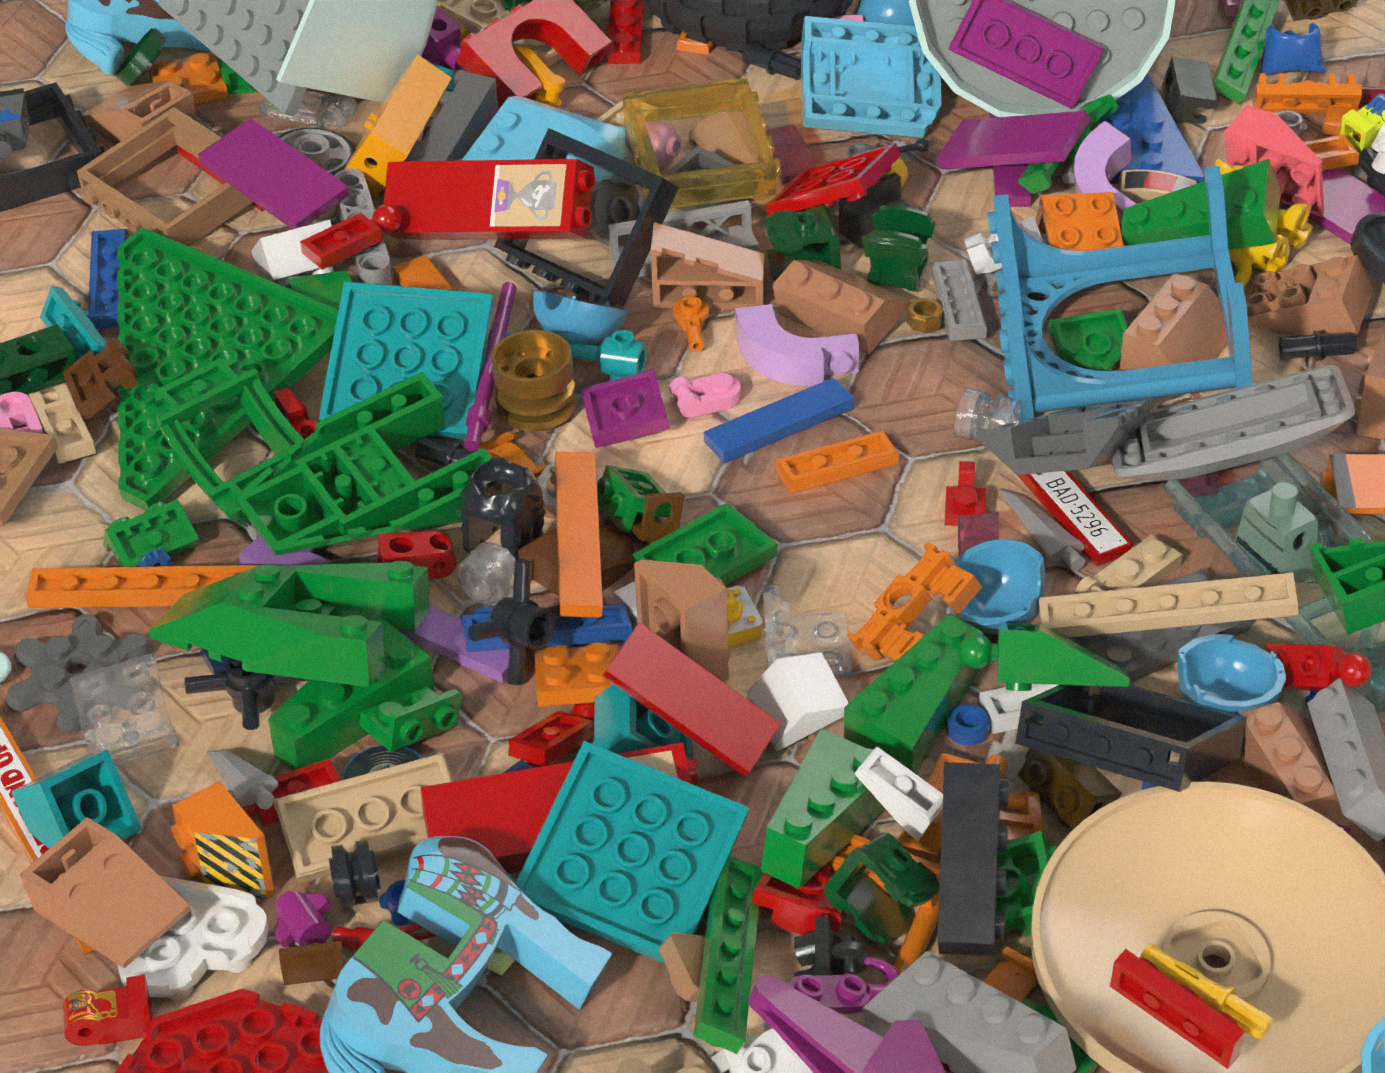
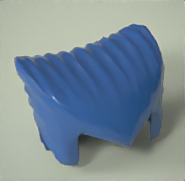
(1292, 51)

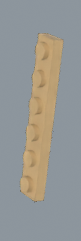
(1170, 605)

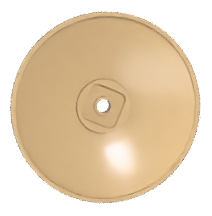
(1223, 876)

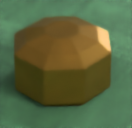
(924, 315)

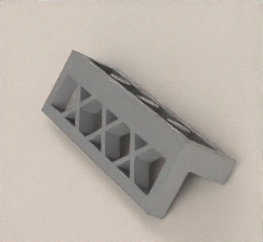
(737, 235)

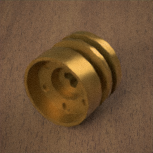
(534, 380)

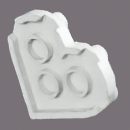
(216, 934)

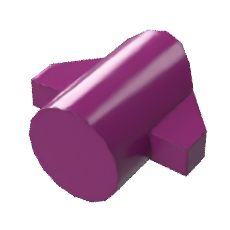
(302, 918)

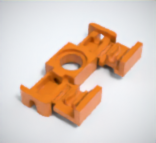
(889, 624)

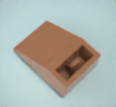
(138, 106)
(1311, 298)
(102, 893)

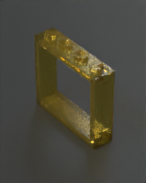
(697, 100)

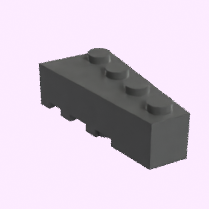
(460, 121)

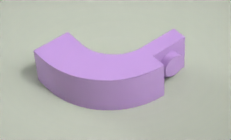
(1099, 160)
(788, 356)

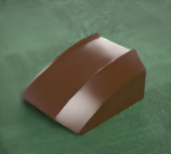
(615, 557)

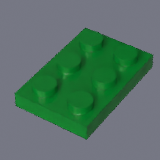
(718, 541)

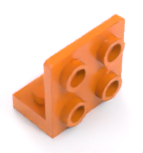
(1080, 221)

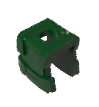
(802, 237)
(898, 247)
(904, 879)

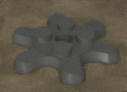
(56, 660)

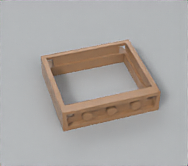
(140, 149)

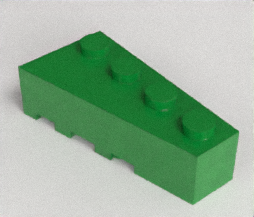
(1250, 211)
(913, 696)
(326, 715)
(819, 811)

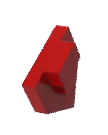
(797, 908)

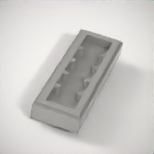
(959, 300)

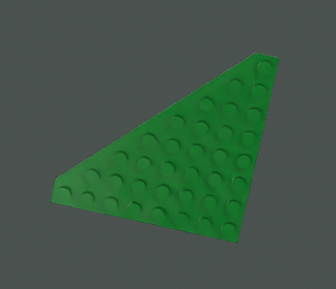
(183, 313)

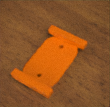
(501, 448)
(1013, 976)

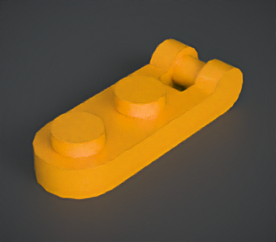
(552, 83)

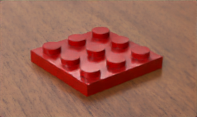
(835, 180)

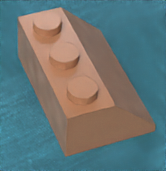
(837, 302)
(1175, 327)
(686, 610)
(1287, 759)

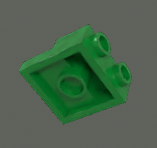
(1024, 866)

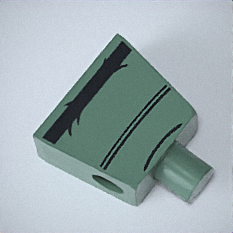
(1278, 532)

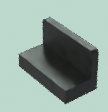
(856, 216)

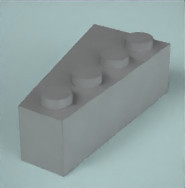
(971, 1021)

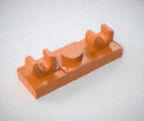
(1306, 95)

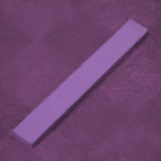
(437, 632)

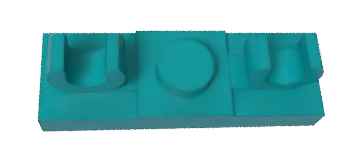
(73, 321)

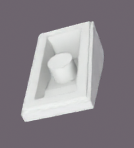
(901, 792)

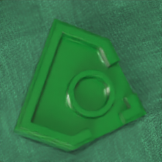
(1090, 339)

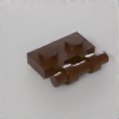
(96, 375)

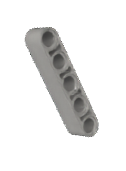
(373, 263)

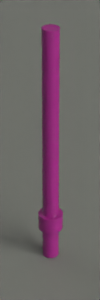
(479, 414)

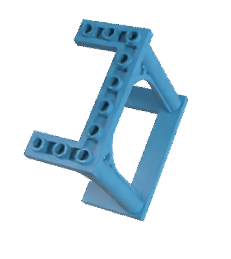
(1041, 268)

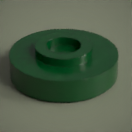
(141, 57)

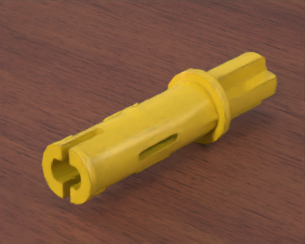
(1211, 993)

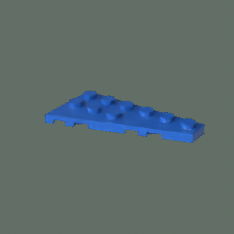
(1153, 134)

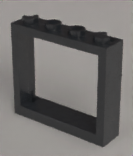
(60, 175)
(638, 243)
(1132, 733)

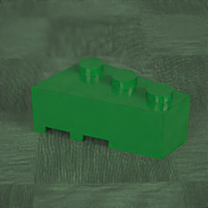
(1352, 581)

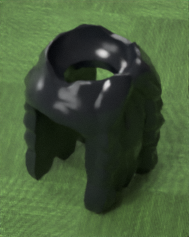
(515, 513)

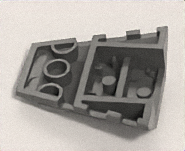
(1066, 437)

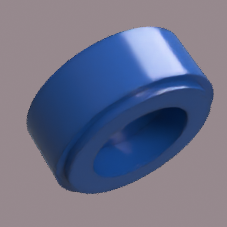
(968, 724)

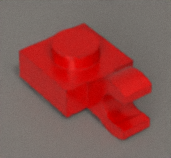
(294, 412)
(964, 498)

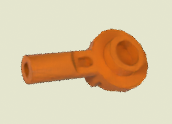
(691, 316)

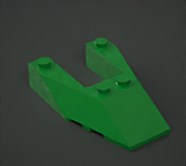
(350, 485)
(301, 618)

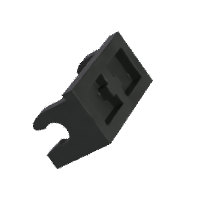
(1187, 87)

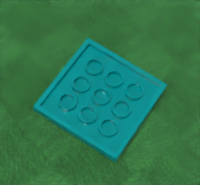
(401, 331)
(630, 851)

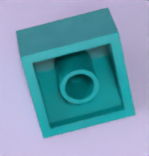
(629, 726)
(74, 792)

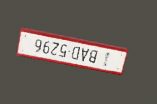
(1078, 515)

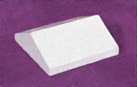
(798, 695)

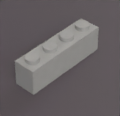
(1353, 753)

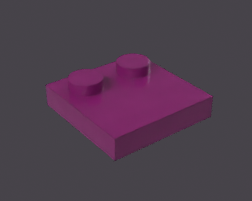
(625, 408)

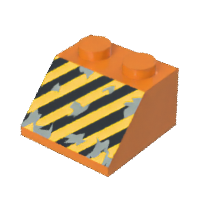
(221, 843)

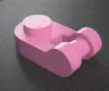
(705, 394)
(18, 411)

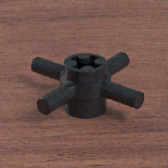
(519, 623)
(249, 691)

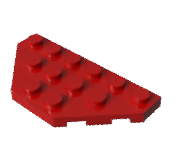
(230, 1036)

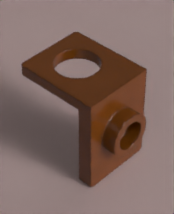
(652, 530)
(311, 962)

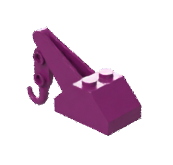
(812, 1024)

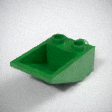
(1039, 656)

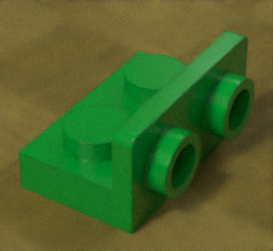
(623, 496)
(158, 527)
(412, 717)

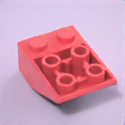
(1263, 136)

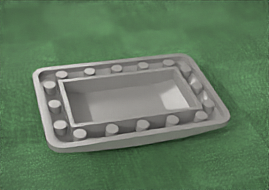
(1236, 426)

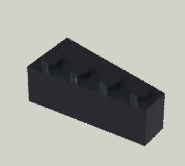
(971, 859)

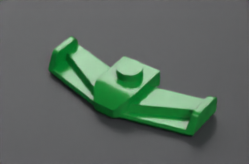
(1038, 175)

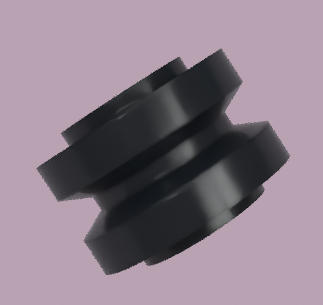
(354, 873)

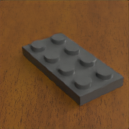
(1155, 649)

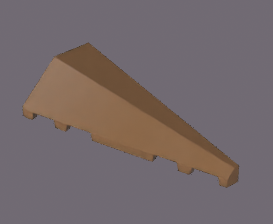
(729, 138)

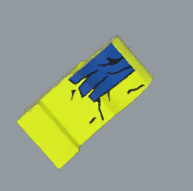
(1365, 121)

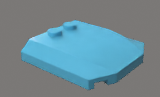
(866, 78)
(522, 124)

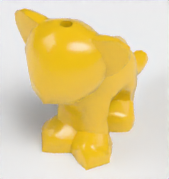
(1291, 230)

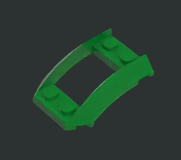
(203, 390)

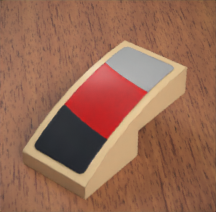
(1149, 184)

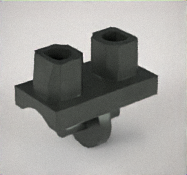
(829, 951)

